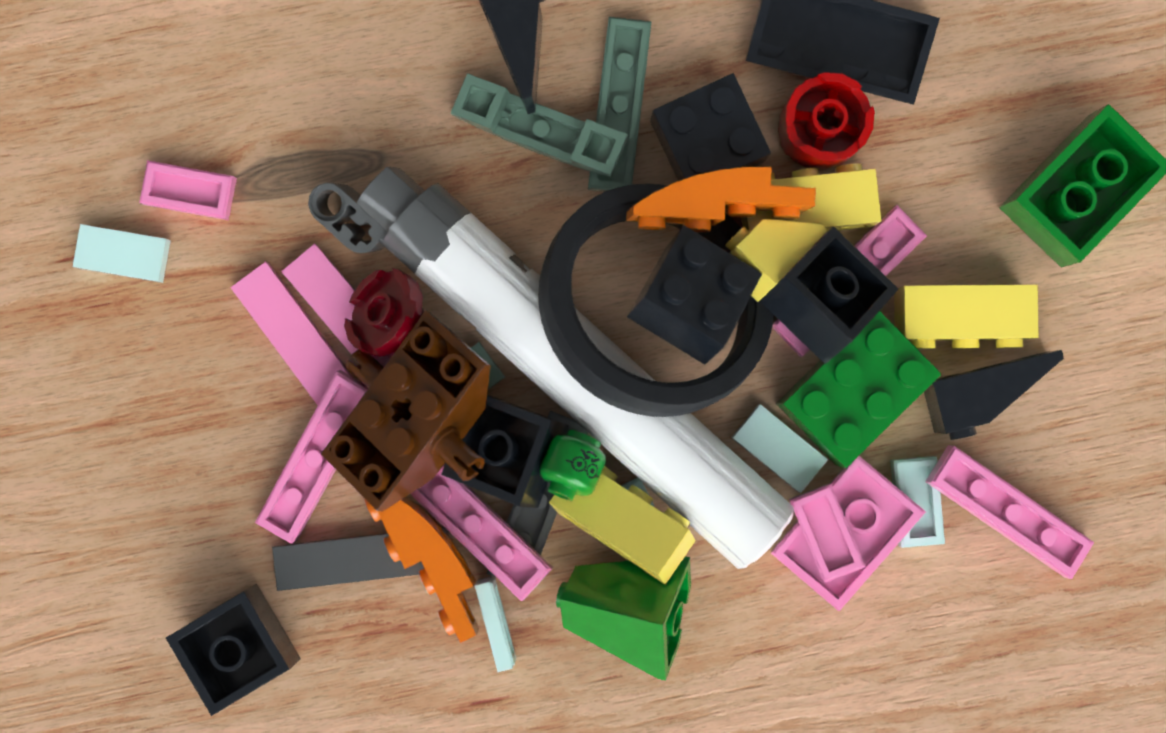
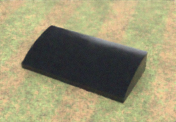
(858, 38)

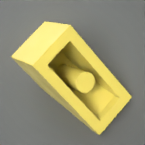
(774, 249)

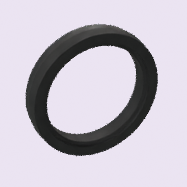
(592, 367)

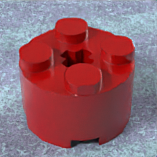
(847, 114)

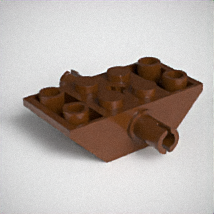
(411, 415)

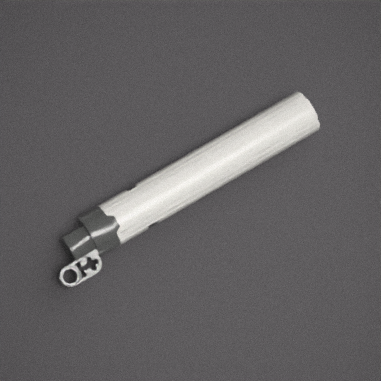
(500, 299)

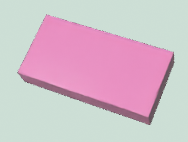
(188, 190)
(827, 533)

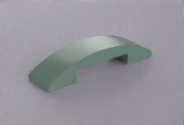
(543, 131)

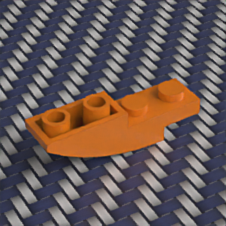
(704, 197)
(419, 538)

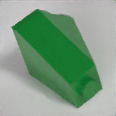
(627, 612)

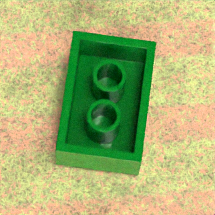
(1085, 186)
(859, 391)

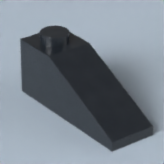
(518, 36)
(980, 395)

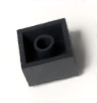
(710, 130)
(695, 295)
(830, 295)
(513, 449)
(233, 649)

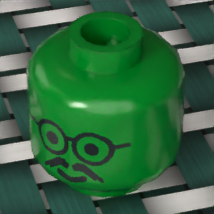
(572, 465)

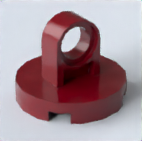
(383, 312)

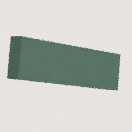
(622, 93)

